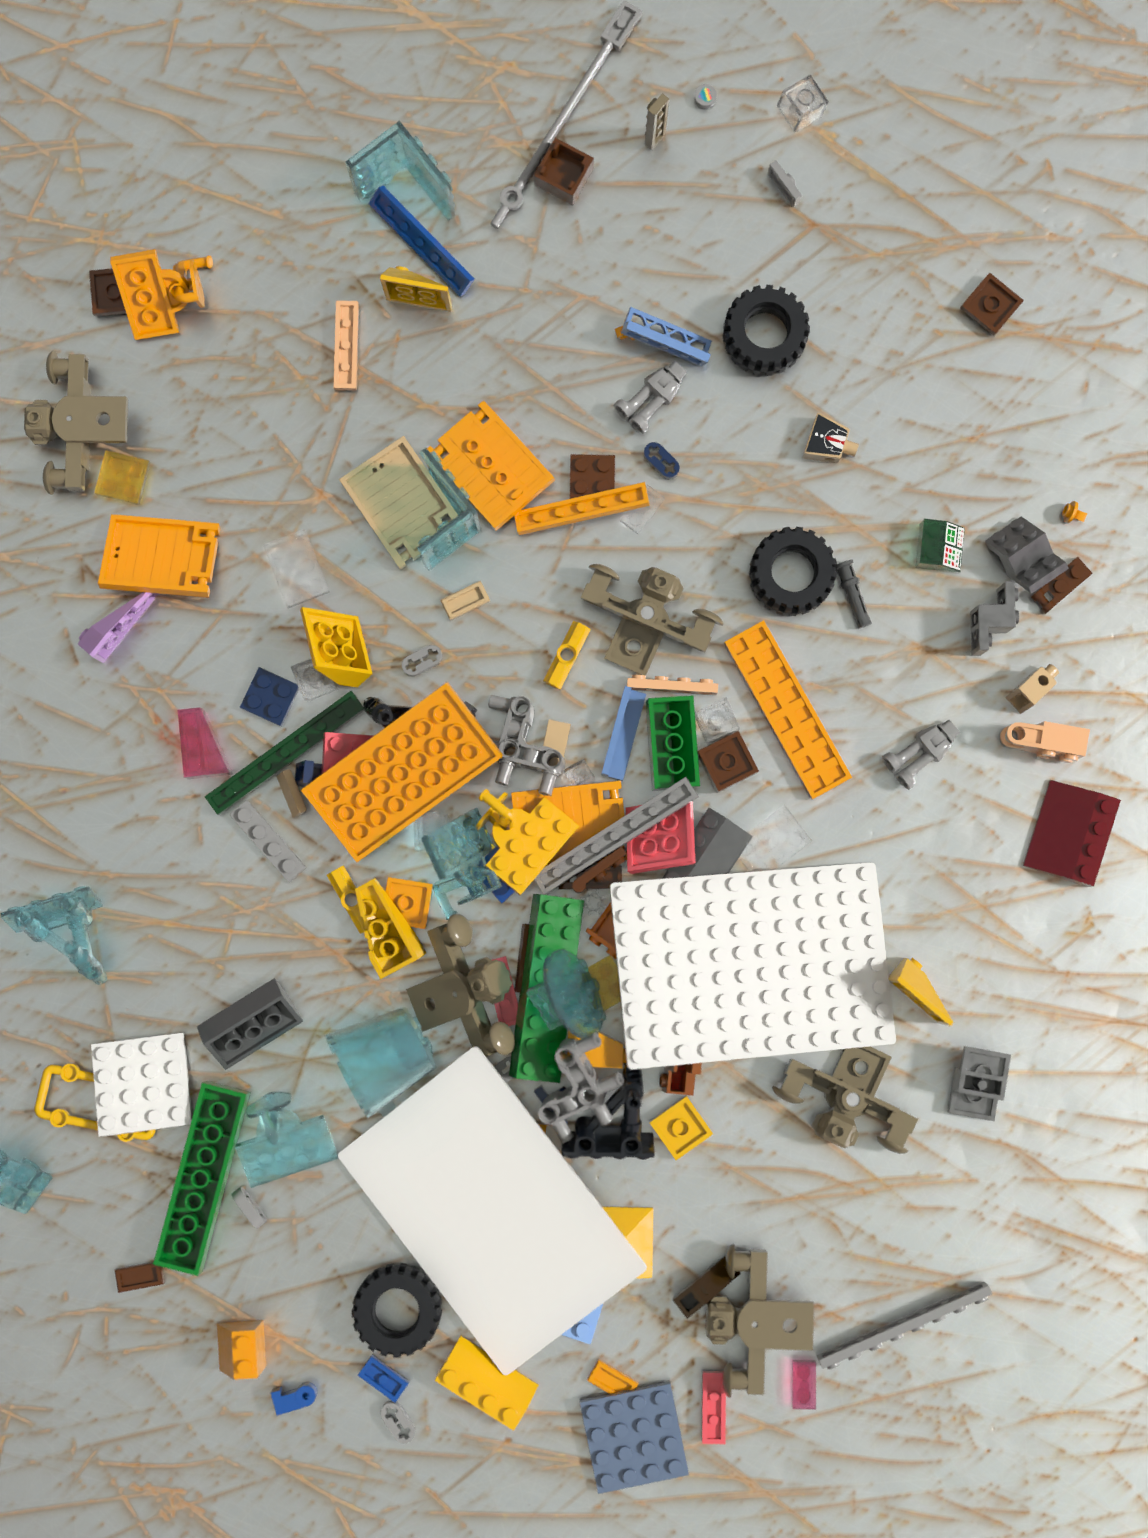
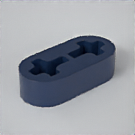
(658, 464)

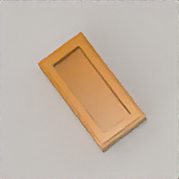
(610, 1378)

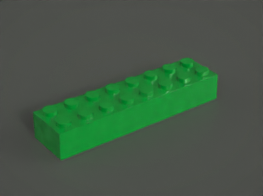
(553, 926)
(201, 1178)

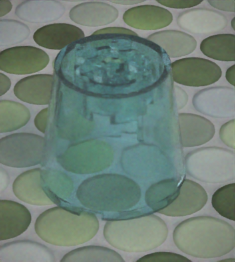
(382, 1057)

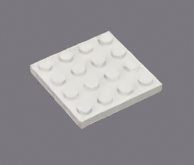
(141, 1084)

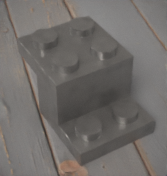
(1026, 554)
(993, 618)
(979, 1083)

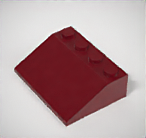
(1071, 833)

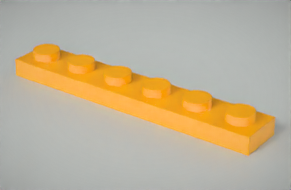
(582, 508)

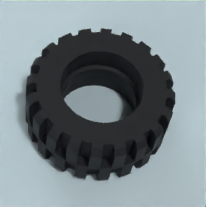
(771, 302)
(792, 541)
(387, 1340)

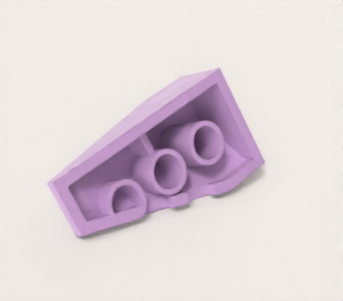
(107, 633)

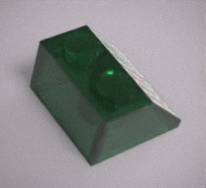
(940, 545)

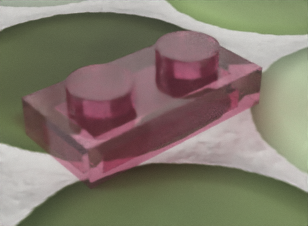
(803, 1384)

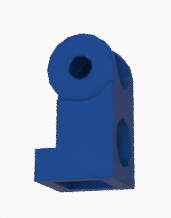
(293, 1399)

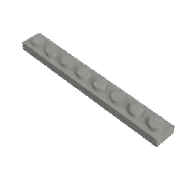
(616, 835)
(913, 1322)

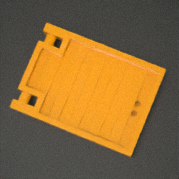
(492, 466)
(159, 556)
(581, 804)

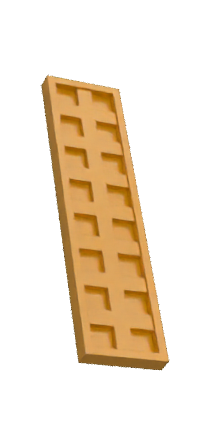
(787, 710)

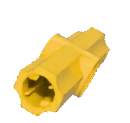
(560, 668)
(343, 886)

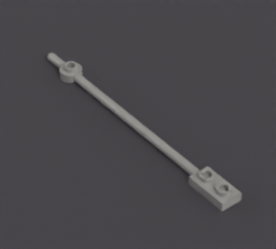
(613, 36)

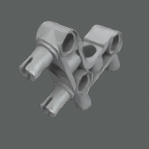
(526, 755)
(582, 1078)

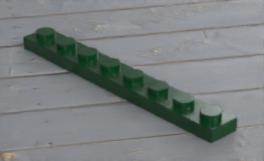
(284, 753)

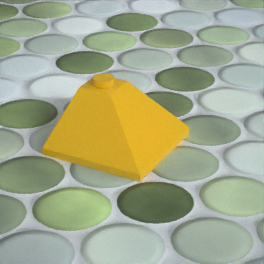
(411, 288)
(337, 646)
(916, 986)
(637, 1228)

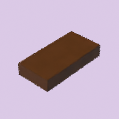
(139, 1277)

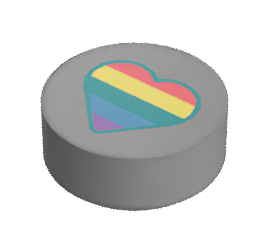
(705, 96)

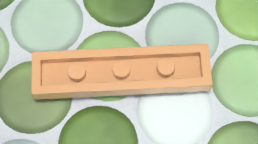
(346, 345)
(682, 685)

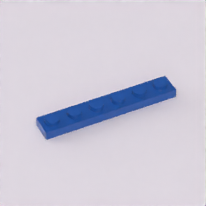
(421, 241)

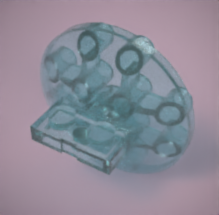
(568, 995)

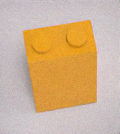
(608, 1055)
(241, 1349)

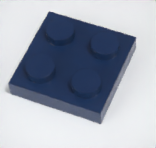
(270, 696)

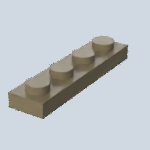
(656, 120)

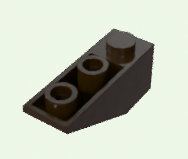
(703, 1288)

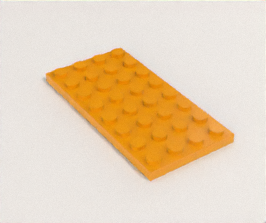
(402, 772)

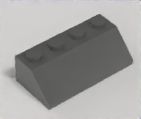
(716, 847)
(249, 1024)

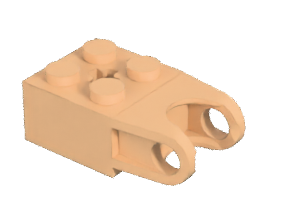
(1048, 740)

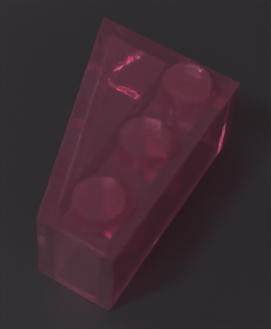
(199, 746)

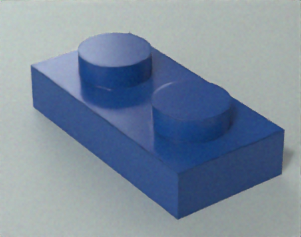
(383, 1378)

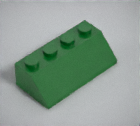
(672, 741)

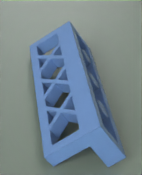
(664, 341)
(623, 734)

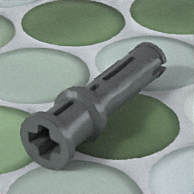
(850, 584)

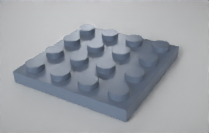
(634, 1437)

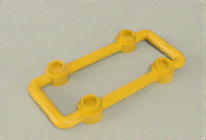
(61, 1117)

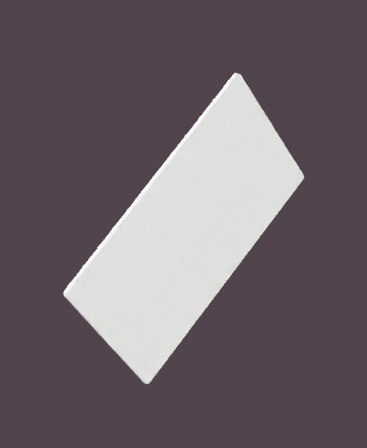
(751, 964)
(491, 1211)

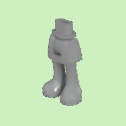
(663, 385)
(933, 741)

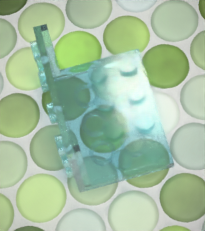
(388, 156)
(449, 534)

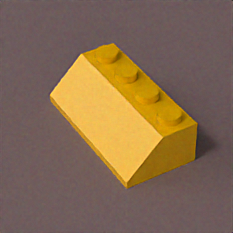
(478, 1380)

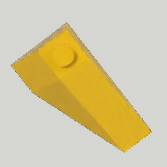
(388, 934)

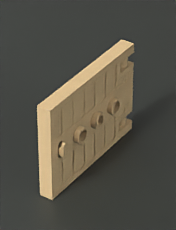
(398, 499)

